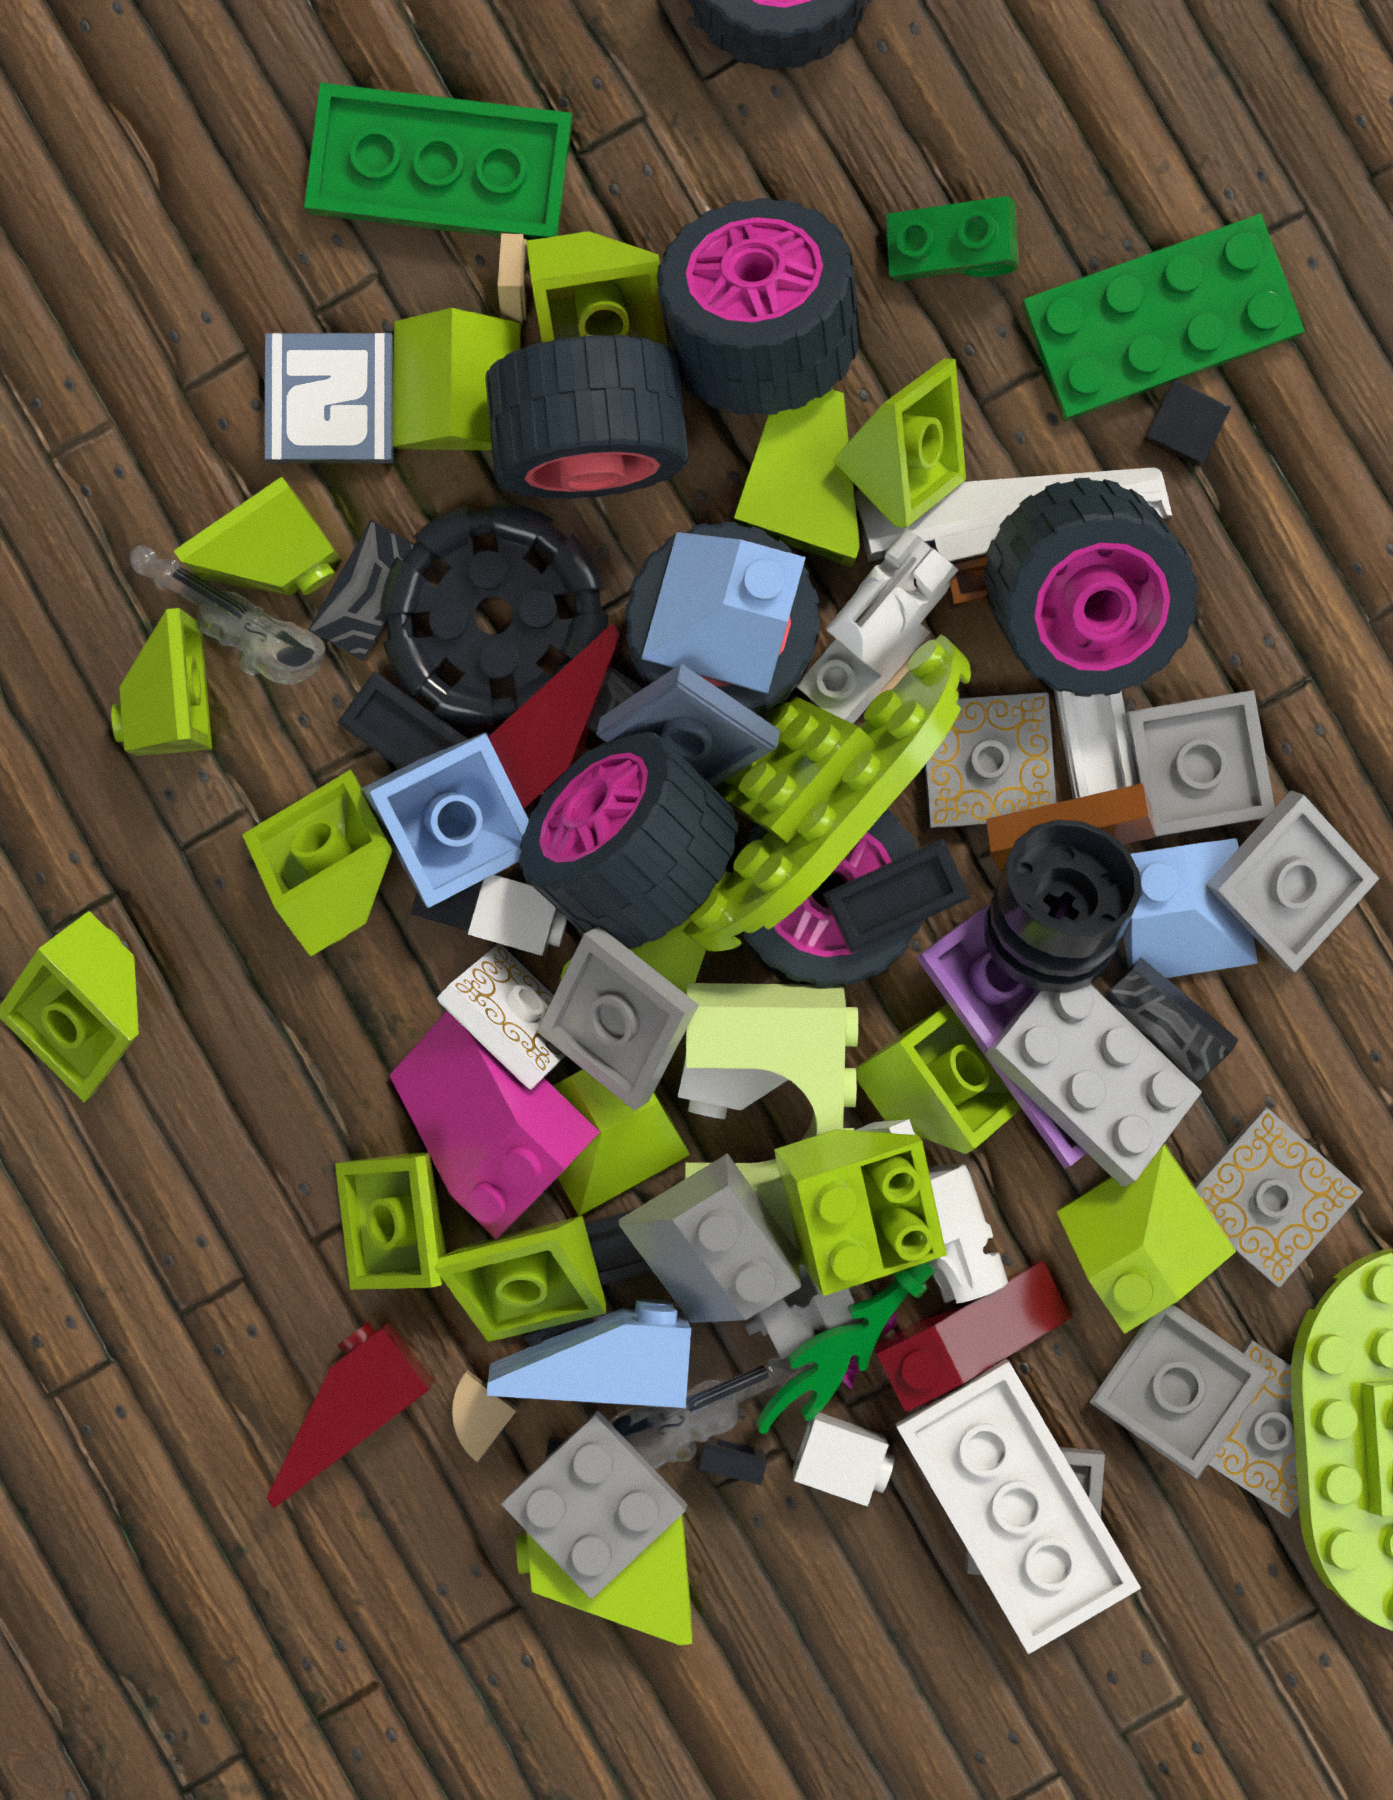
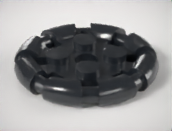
(466, 588)

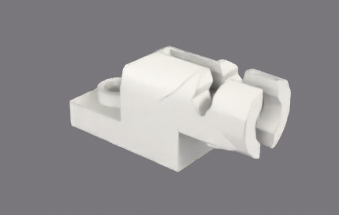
(878, 628)
(965, 1269)

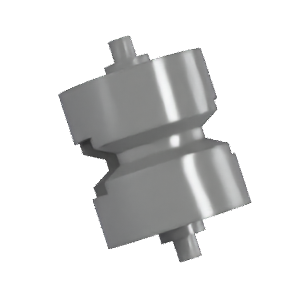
(802, 1315)

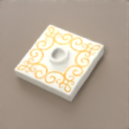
(503, 1011)

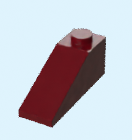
(556, 721)
(970, 1336)
(357, 1397)

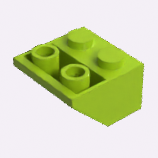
(859, 1205)

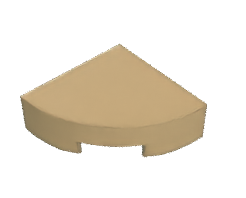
(512, 277)
(478, 1416)

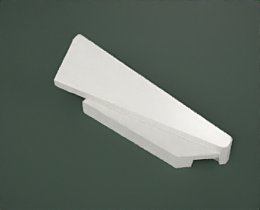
(970, 515)

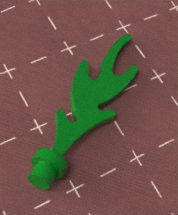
(836, 1346)

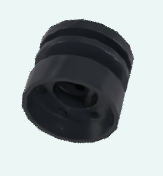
(1061, 905)

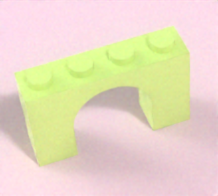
(781, 1030)

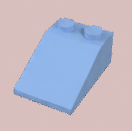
(615, 1359)

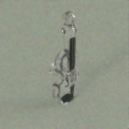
(266, 644)
(710, 1410)

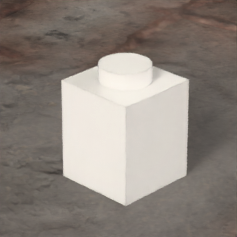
(516, 916)
(843, 1459)

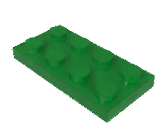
(437, 162)
(1162, 317)

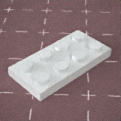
(1017, 1506)

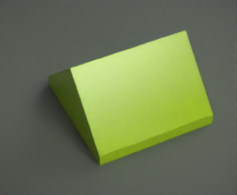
(442, 378)
(910, 447)
(391, 1221)
(526, 1279)

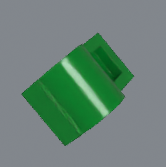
(954, 238)

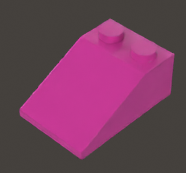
(484, 1127)

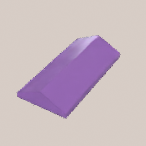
(985, 1004)

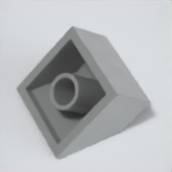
(715, 1245)

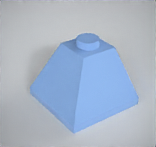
(724, 609)
(450, 818)
(1179, 919)

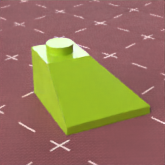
(595, 288)
(264, 546)
(165, 692)
(322, 862)
(77, 1004)
(939, 1083)
(625, 1151)
(1145, 1240)

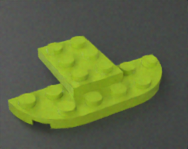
(826, 792)
(1347, 1436)

